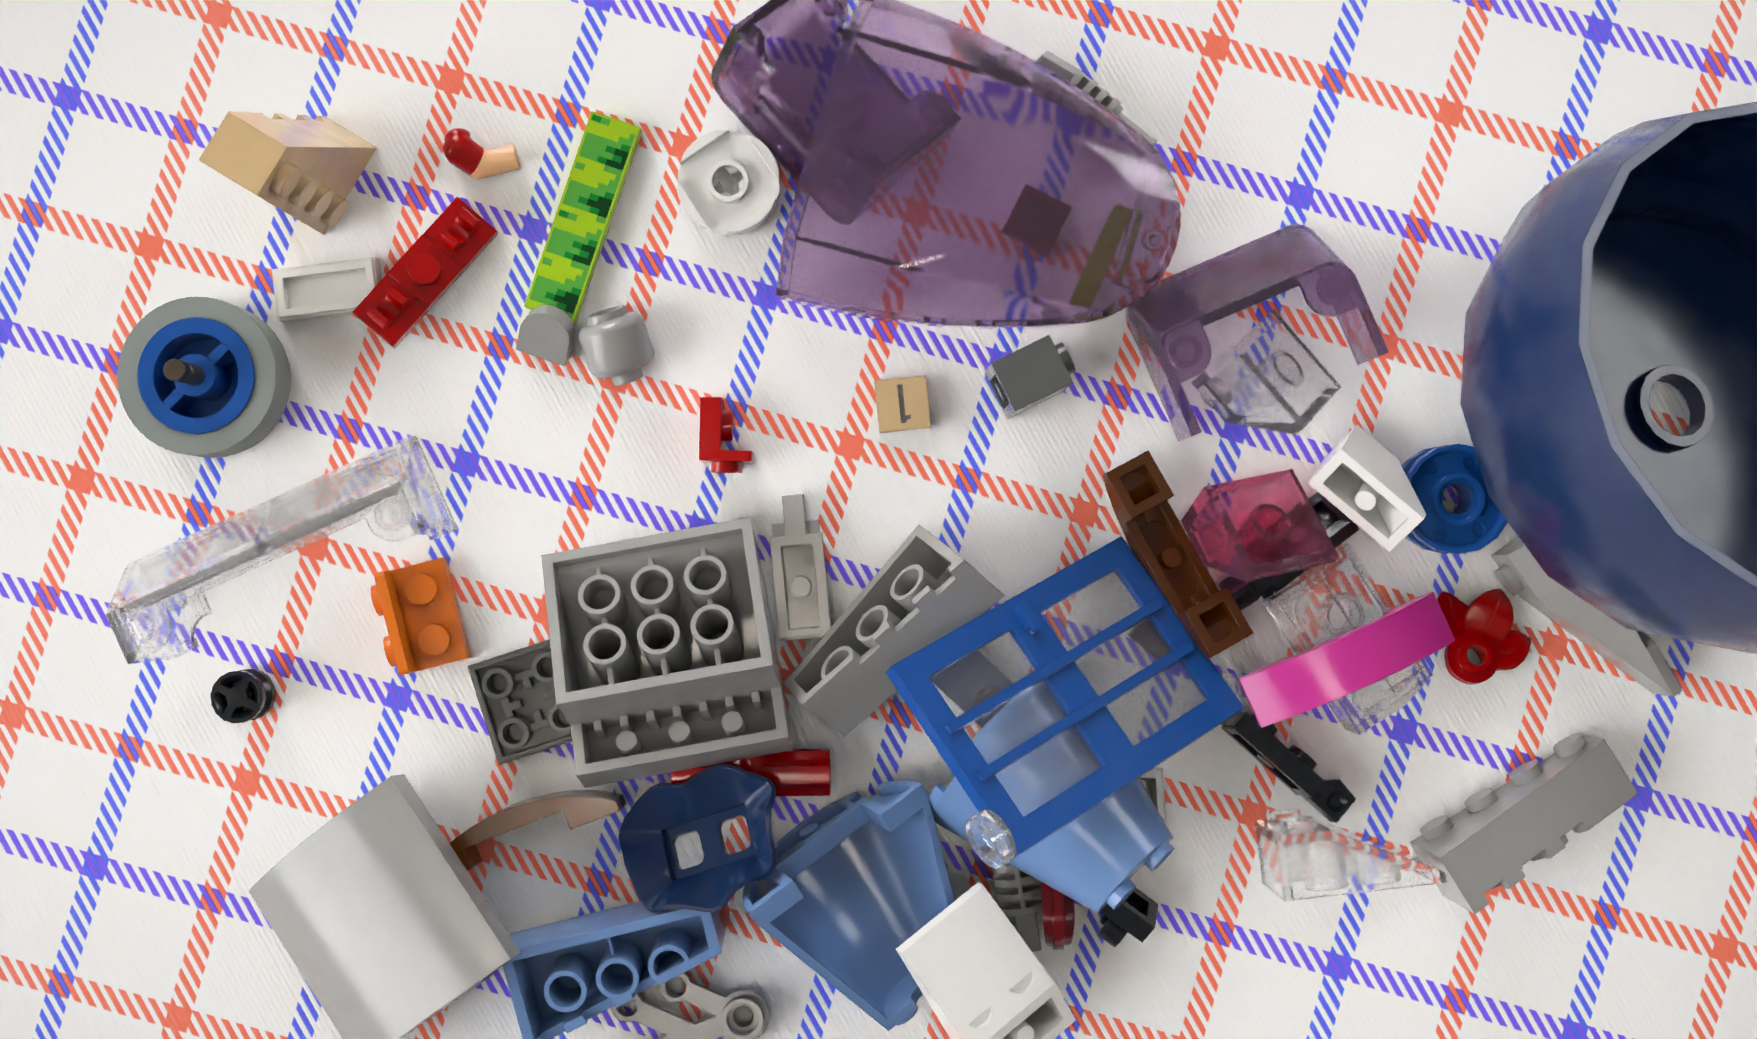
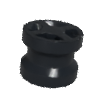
(232, 700)

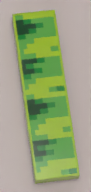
(584, 215)

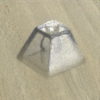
(1267, 379)

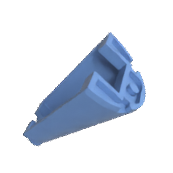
(1089, 856)
(855, 890)

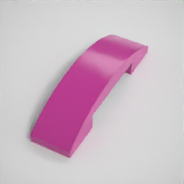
(1347, 661)

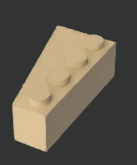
(291, 163)

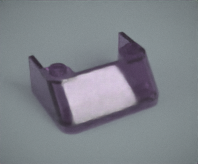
(1173, 314)

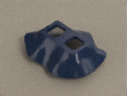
(700, 806)

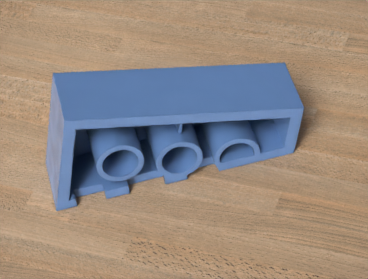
(602, 962)

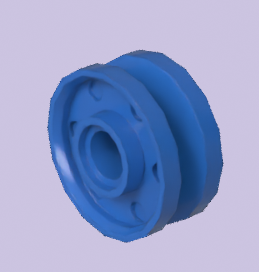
(1475, 519)

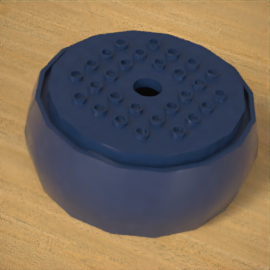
(1599, 289)

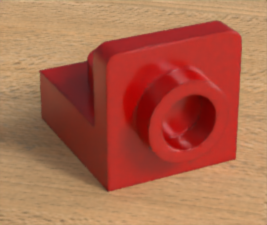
(715, 428)

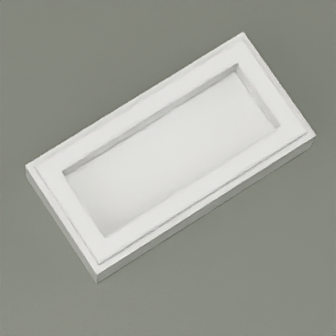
(323, 288)

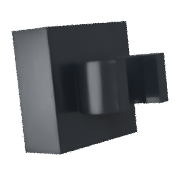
(1134, 915)

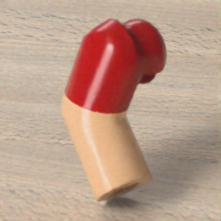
(476, 160)

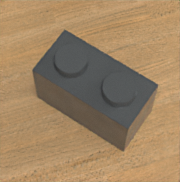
(1030, 375)

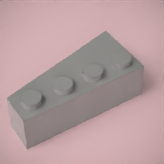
(904, 608)
(1524, 819)

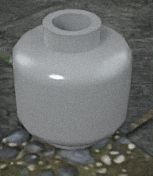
(616, 344)

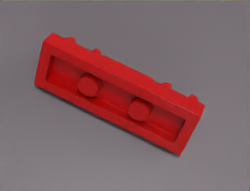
(425, 272)

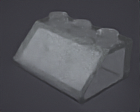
(1332, 602)

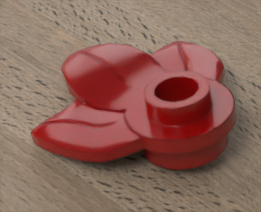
(1486, 630)

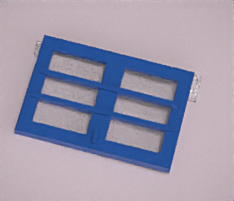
(1062, 698)

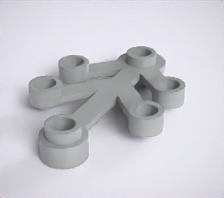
(716, 1026)

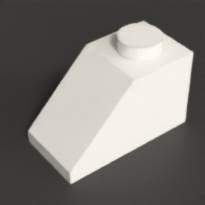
(1369, 488)

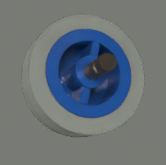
(203, 377)

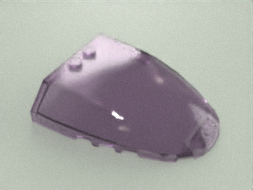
(970, 187)

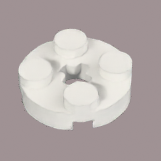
(734, 153)

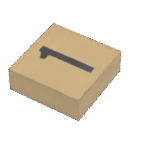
(902, 404)

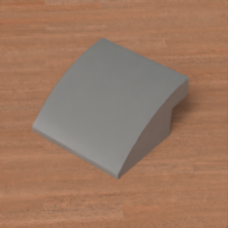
(665, 653)
(383, 916)

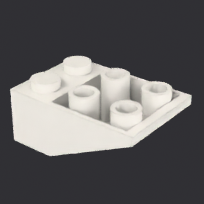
(983, 974)

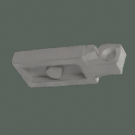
(799, 573)

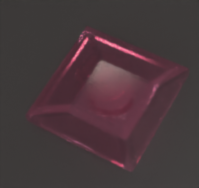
(1258, 527)

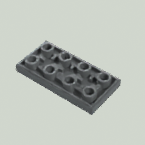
(520, 702)

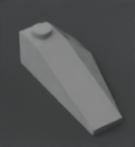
(1624, 648)

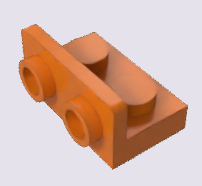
(420, 616)

